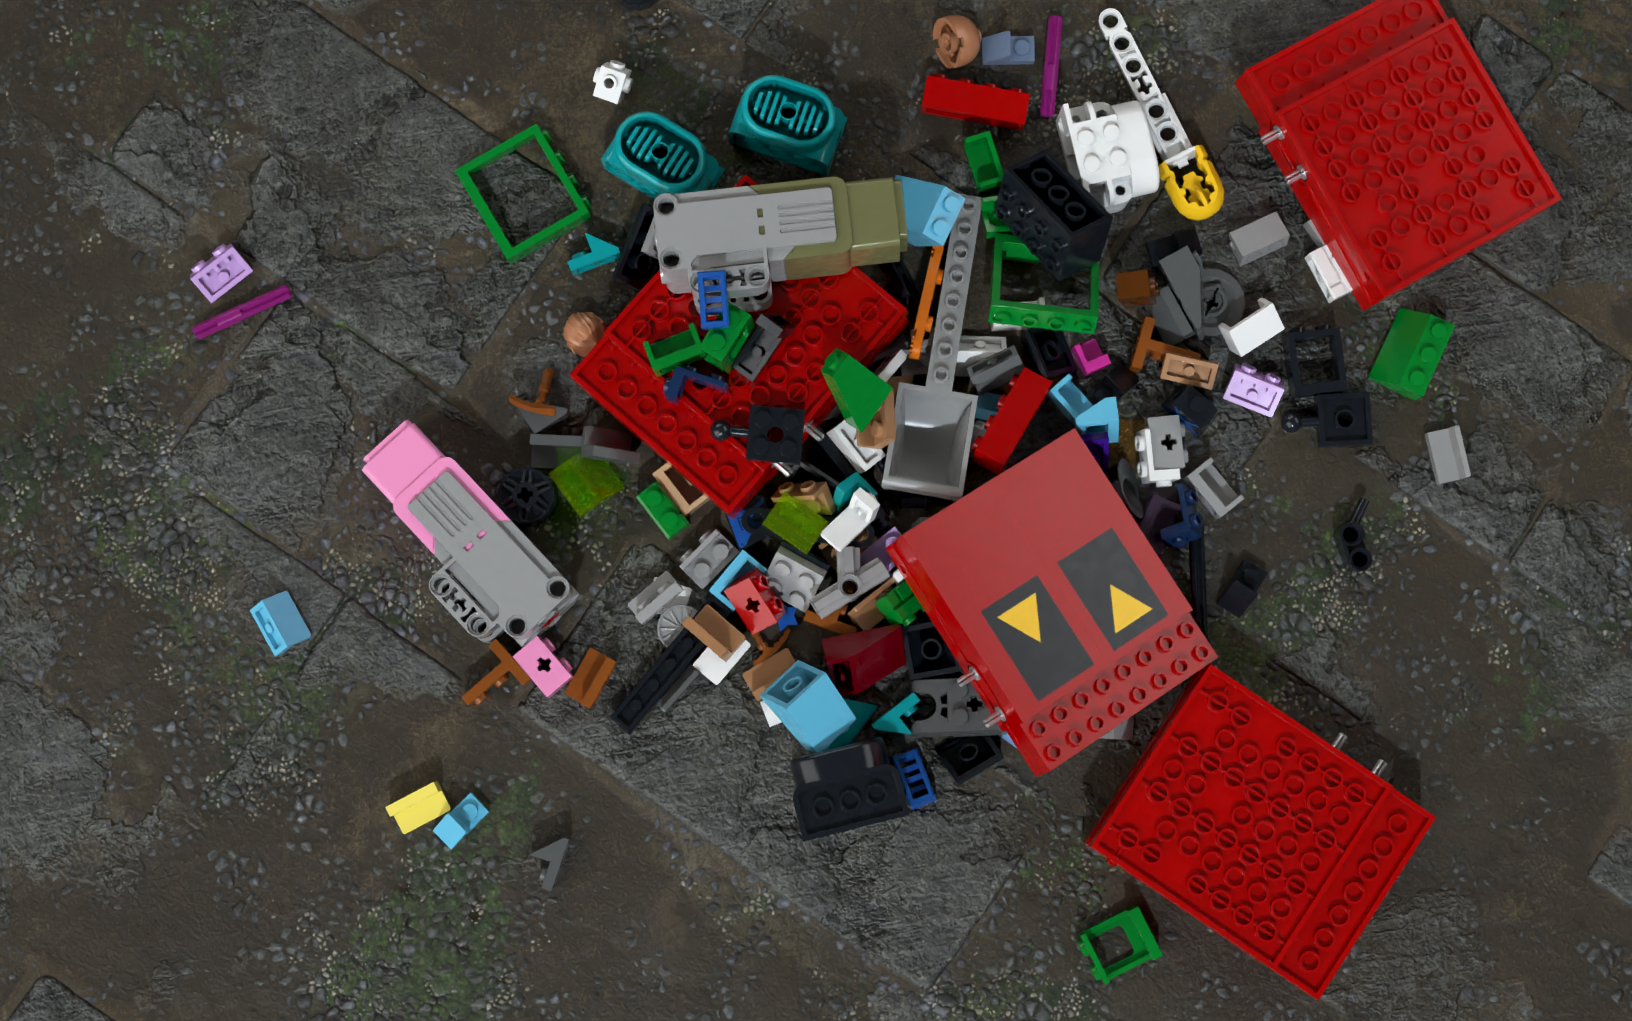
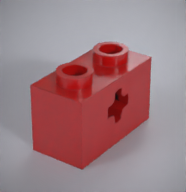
(755, 601)

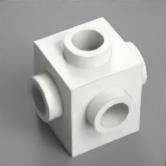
(612, 81)

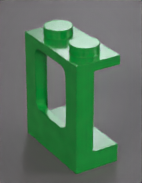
(726, 344)
(1138, 934)

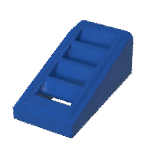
(703, 300)
(920, 801)

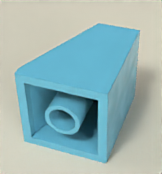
(929, 211)
(809, 706)

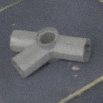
(849, 571)

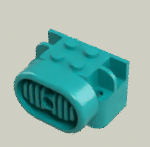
(803, 140)
(681, 171)

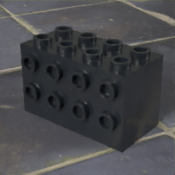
(1052, 214)

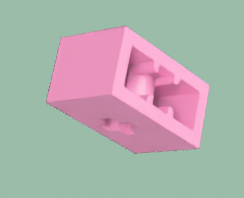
(529, 660)

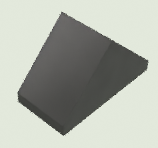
(542, 423)

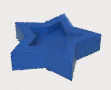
(788, 618)

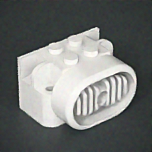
(1109, 151)

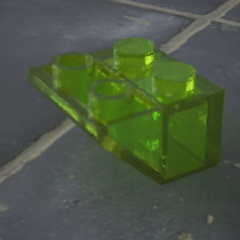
(586, 483)

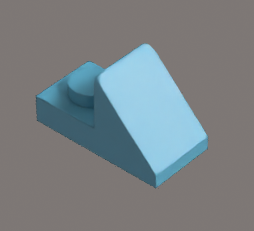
(461, 820)

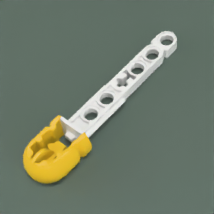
(1176, 151)

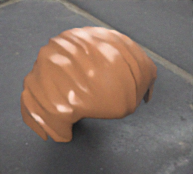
(583, 332)

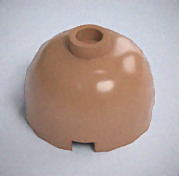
(957, 39)

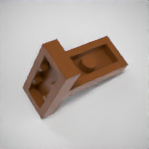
(1155, 349)
(830, 622)
(497, 676)

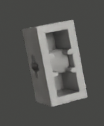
(1173, 430)

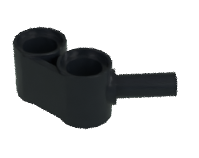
(1348, 549)

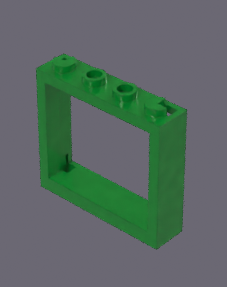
(569, 182)
(1036, 315)

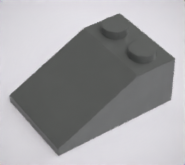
(1185, 279)

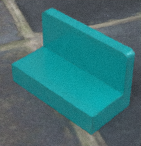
(845, 490)

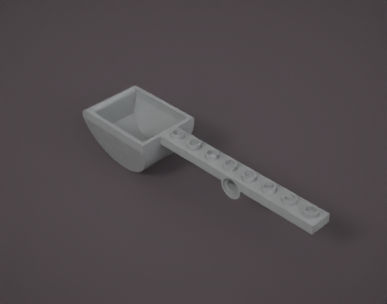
(932, 419)

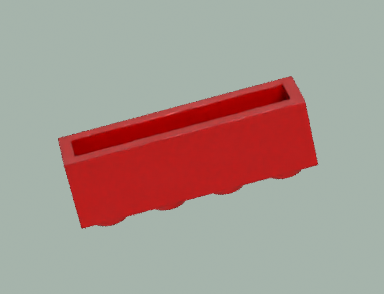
(975, 102)
(1011, 421)

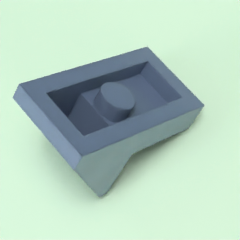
(1007, 49)

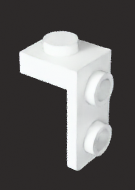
(1145, 467)
(852, 520)

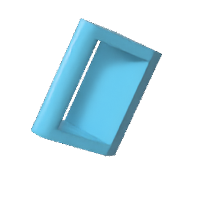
(1101, 418)

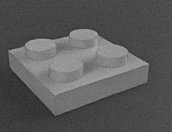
(794, 578)

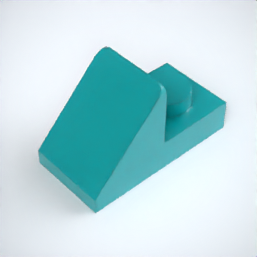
(601, 254)
(891, 720)

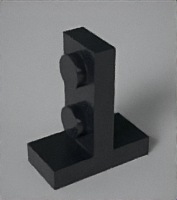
(762, 344)

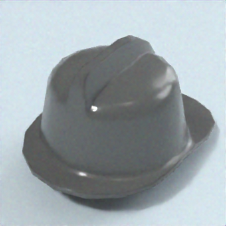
(1127, 488)

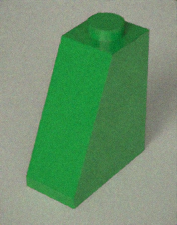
(854, 388)

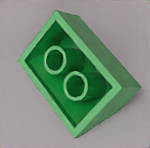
(1411, 352)

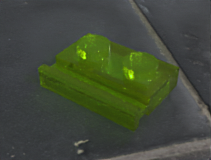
(795, 522)

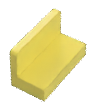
(419, 807)

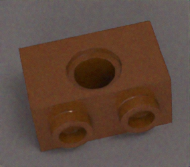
(1137, 288)

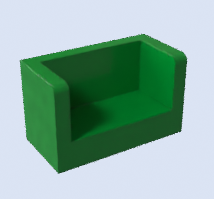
(983, 162)
(675, 351)

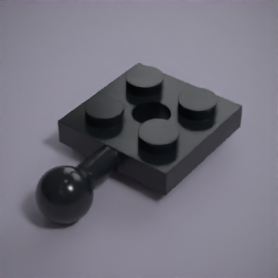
(760, 422)
(1329, 431)

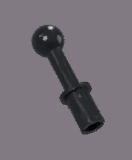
(918, 501)

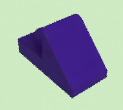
(1099, 447)

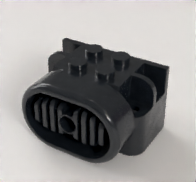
(846, 789)

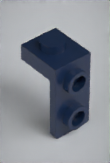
(675, 386)
(1188, 530)

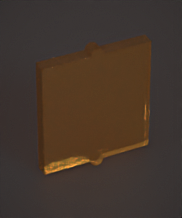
(1126, 446)

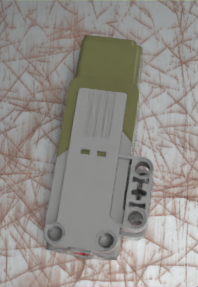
(776, 234)

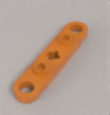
(923, 320)

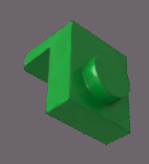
(989, 219)

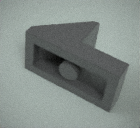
(555, 854)

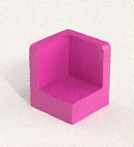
(1090, 357)

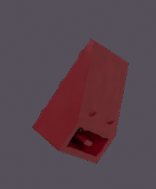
(863, 657)

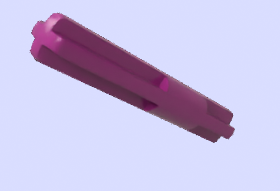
(1051, 66)
(241, 312)

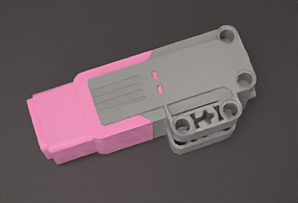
(472, 539)

